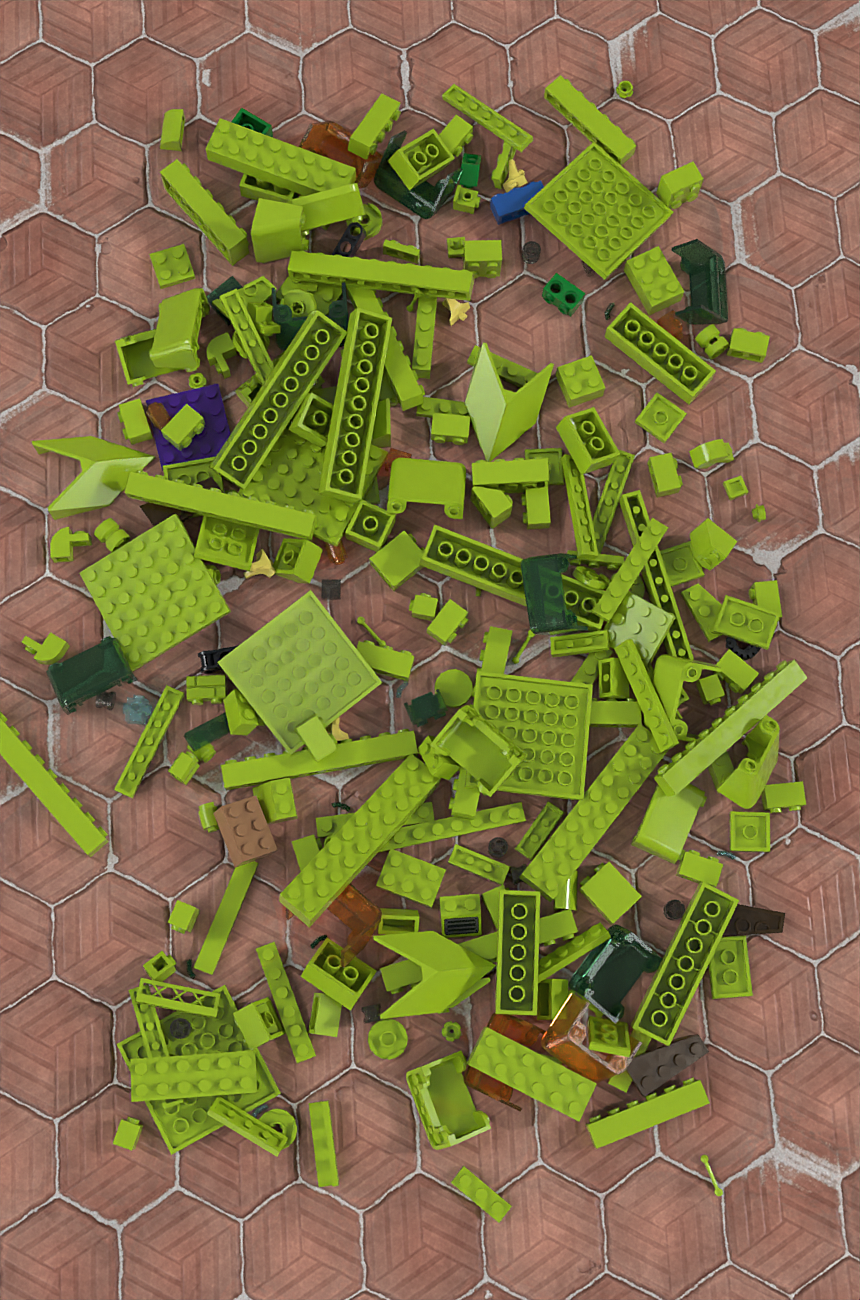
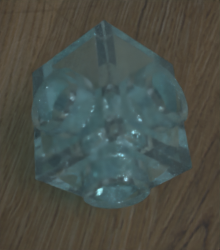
(135, 716)

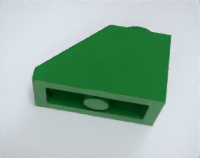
(471, 169)

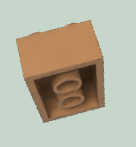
(245, 831)

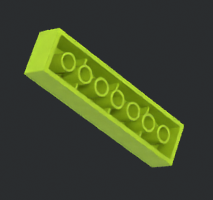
(275, 160)
(684, 963)

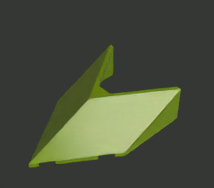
(500, 414)
(103, 473)
(445, 968)

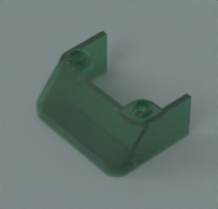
(423, 199)
(707, 284)
(290, 325)
(546, 595)

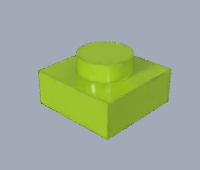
(735, 487)

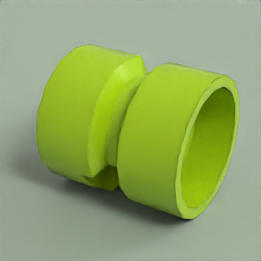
(707, 337)
(110, 533)

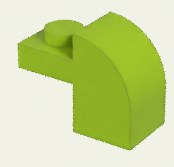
(262, 318)
(218, 351)
(711, 453)
(64, 541)
(49, 652)

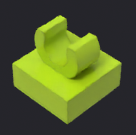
(455, 247)

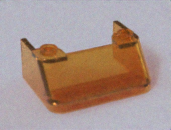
(332, 141)
(359, 915)
(516, 1030)
(564, 1043)

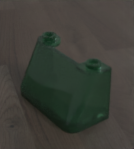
(89, 674)
(613, 970)

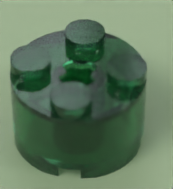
(426, 707)

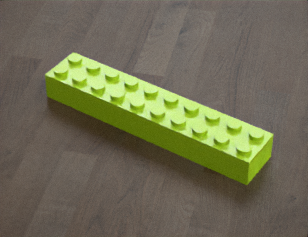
(278, 399)
(355, 406)
(500, 573)
(593, 814)
(359, 840)

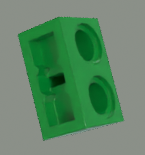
(566, 291)

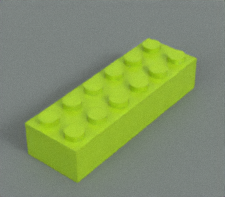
(205, 212)
(659, 353)
(517, 953)
(531, 1073)
(193, 1076)

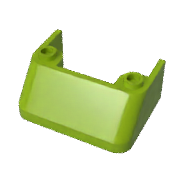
(331, 207)
(668, 682)

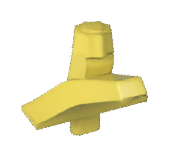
(516, 177)
(457, 309)
(261, 566)
(336, 731)

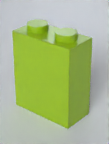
(398, 560)
(609, 892)

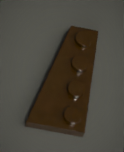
(159, 513)
(753, 920)
(660, 1065)

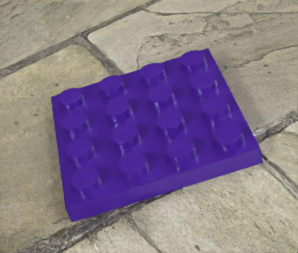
(209, 404)

